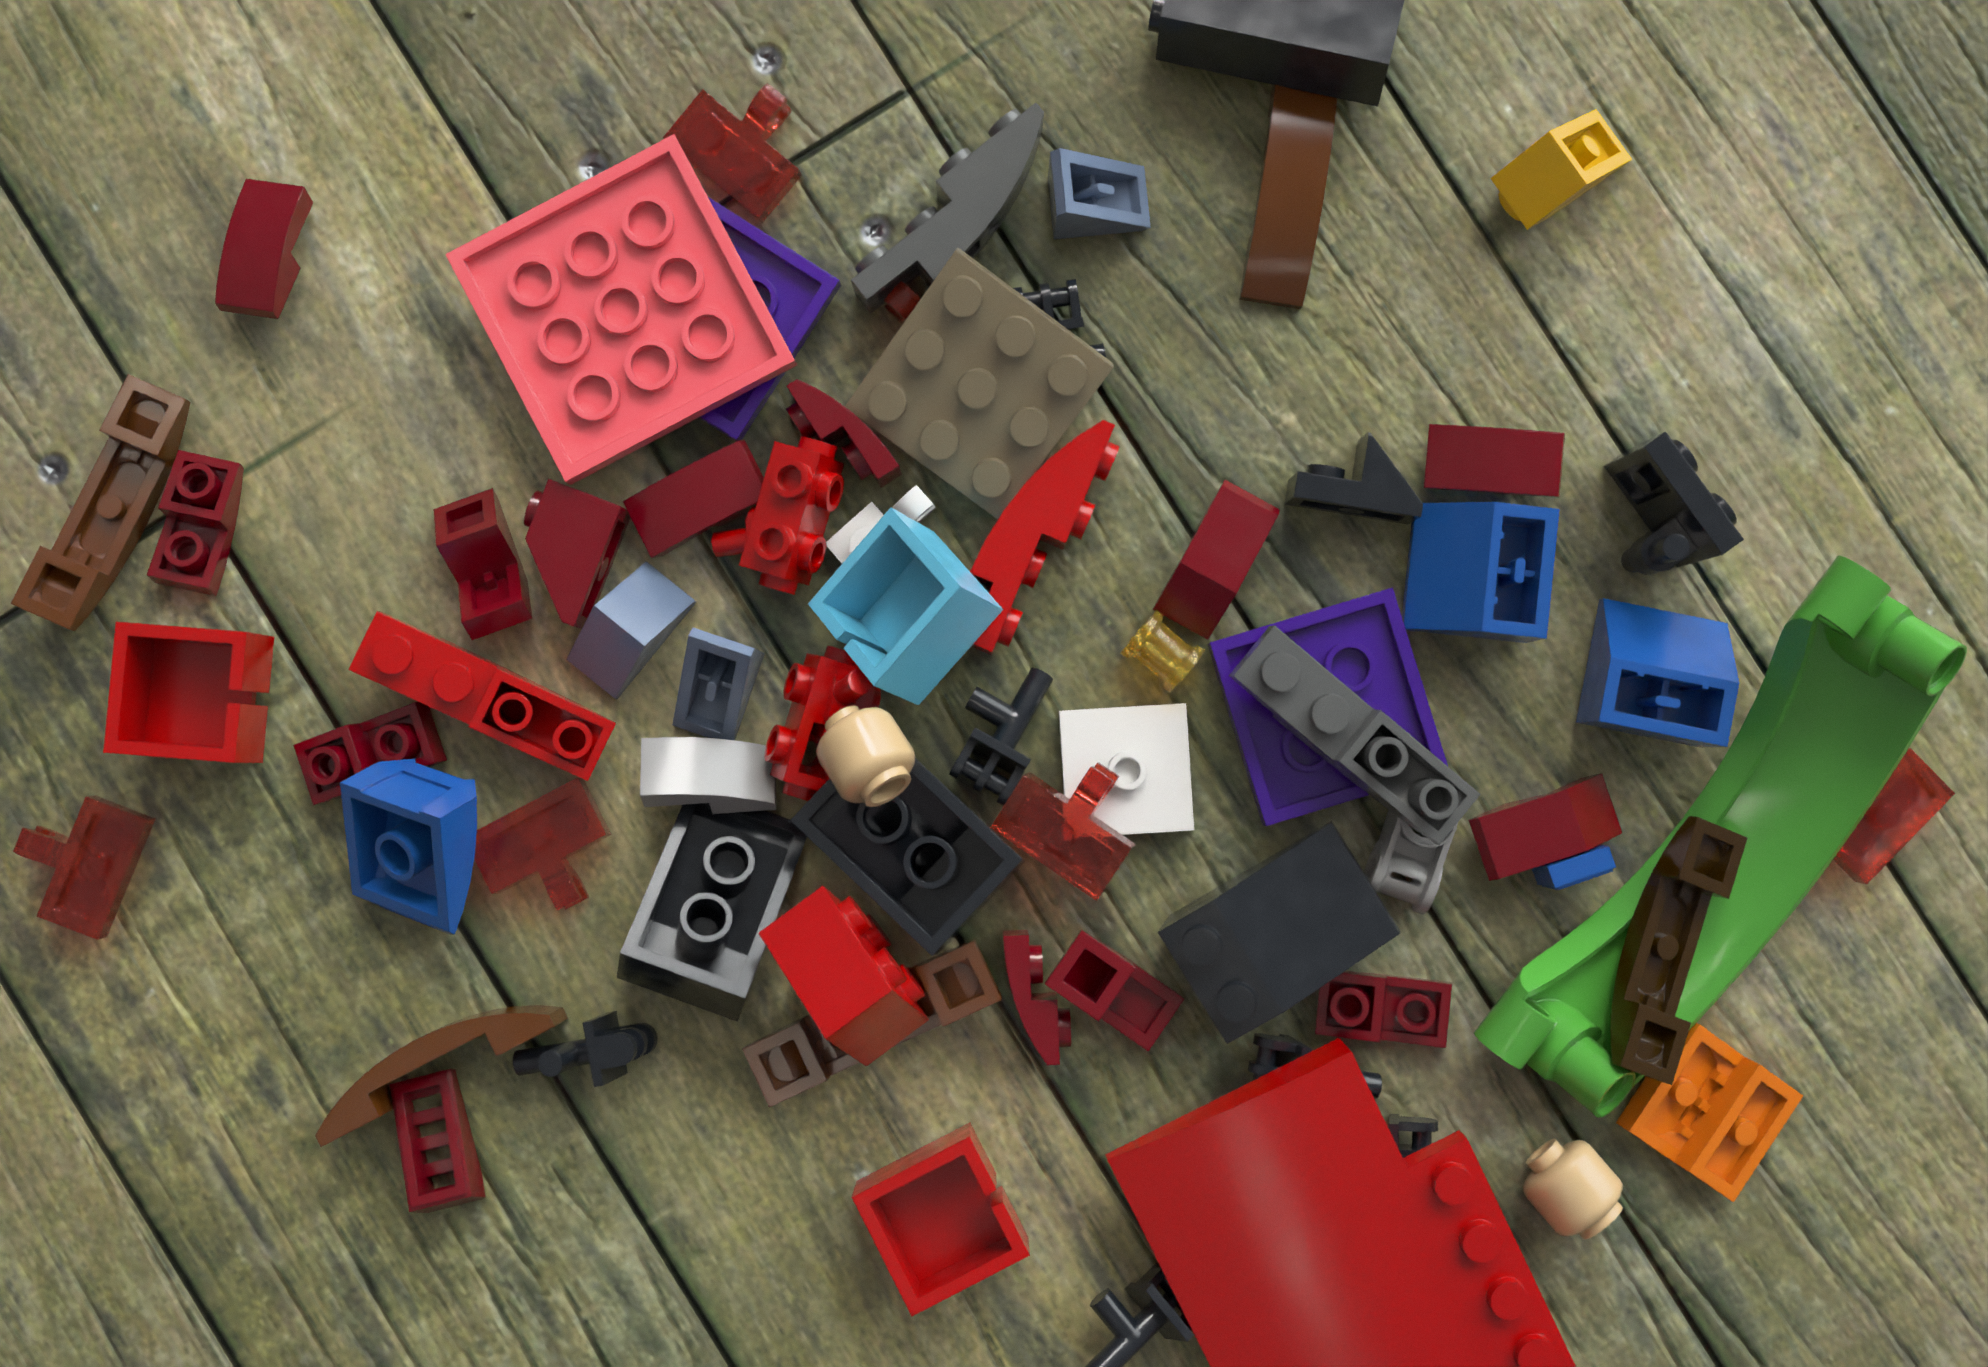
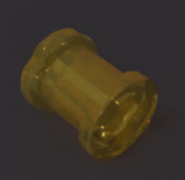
(1162, 651)

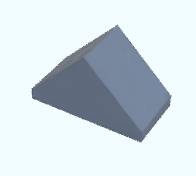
(1095, 195)
(628, 628)
(715, 685)

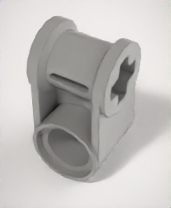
(1411, 855)

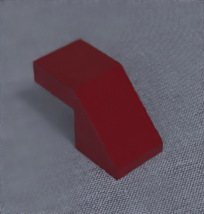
(1217, 559)
(484, 562)
(1545, 827)
(1114, 990)

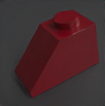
(573, 546)

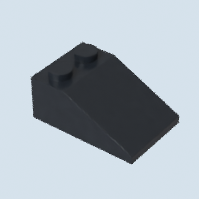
(915, 855)
(707, 904)
(1278, 932)

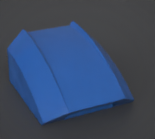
(411, 840)

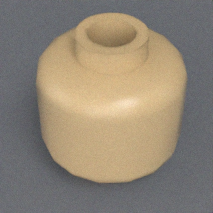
(866, 755)
(1573, 1188)

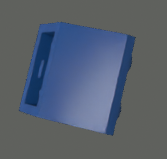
(1481, 570)
(1660, 675)

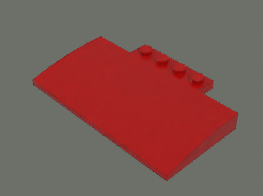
(1320, 1244)

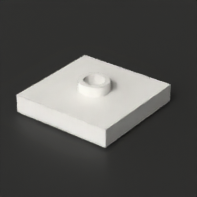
(1148, 753)

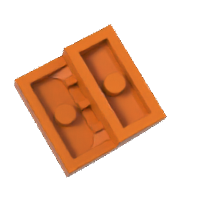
(1714, 1115)

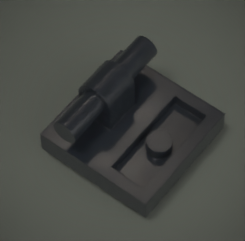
(1675, 505)

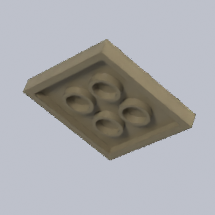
(979, 384)

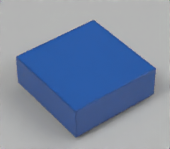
(1575, 868)

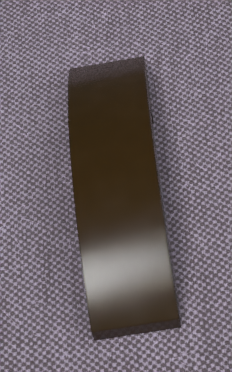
(1662, 943)

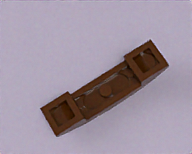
(1289, 197)
(112, 507)
(801, 1057)
(371, 1095)

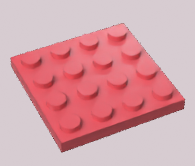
(621, 310)

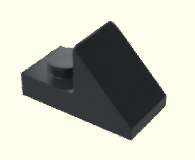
(1373, 493)

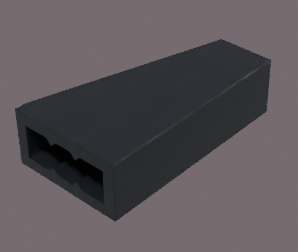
(1295, 44)

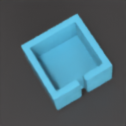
(904, 607)

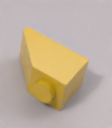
(1559, 169)

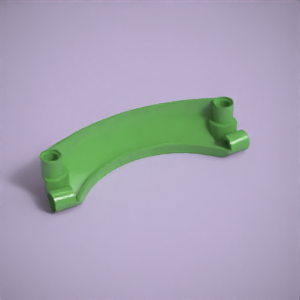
(1809, 761)

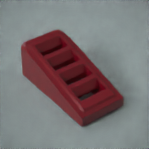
(463, 1159)

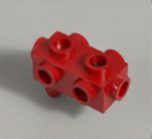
(790, 517)
(816, 693)

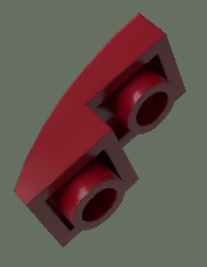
(257, 249)
(831, 421)
(1494, 460)
(696, 498)
(199, 524)
(354, 747)
(1385, 1008)
(1042, 1019)

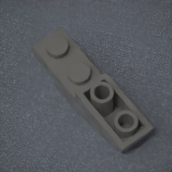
(976, 199)
(1354, 736)

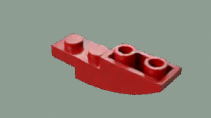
(1045, 510)
(482, 695)

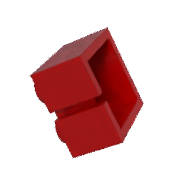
(188, 693)
(846, 975)
(940, 1219)

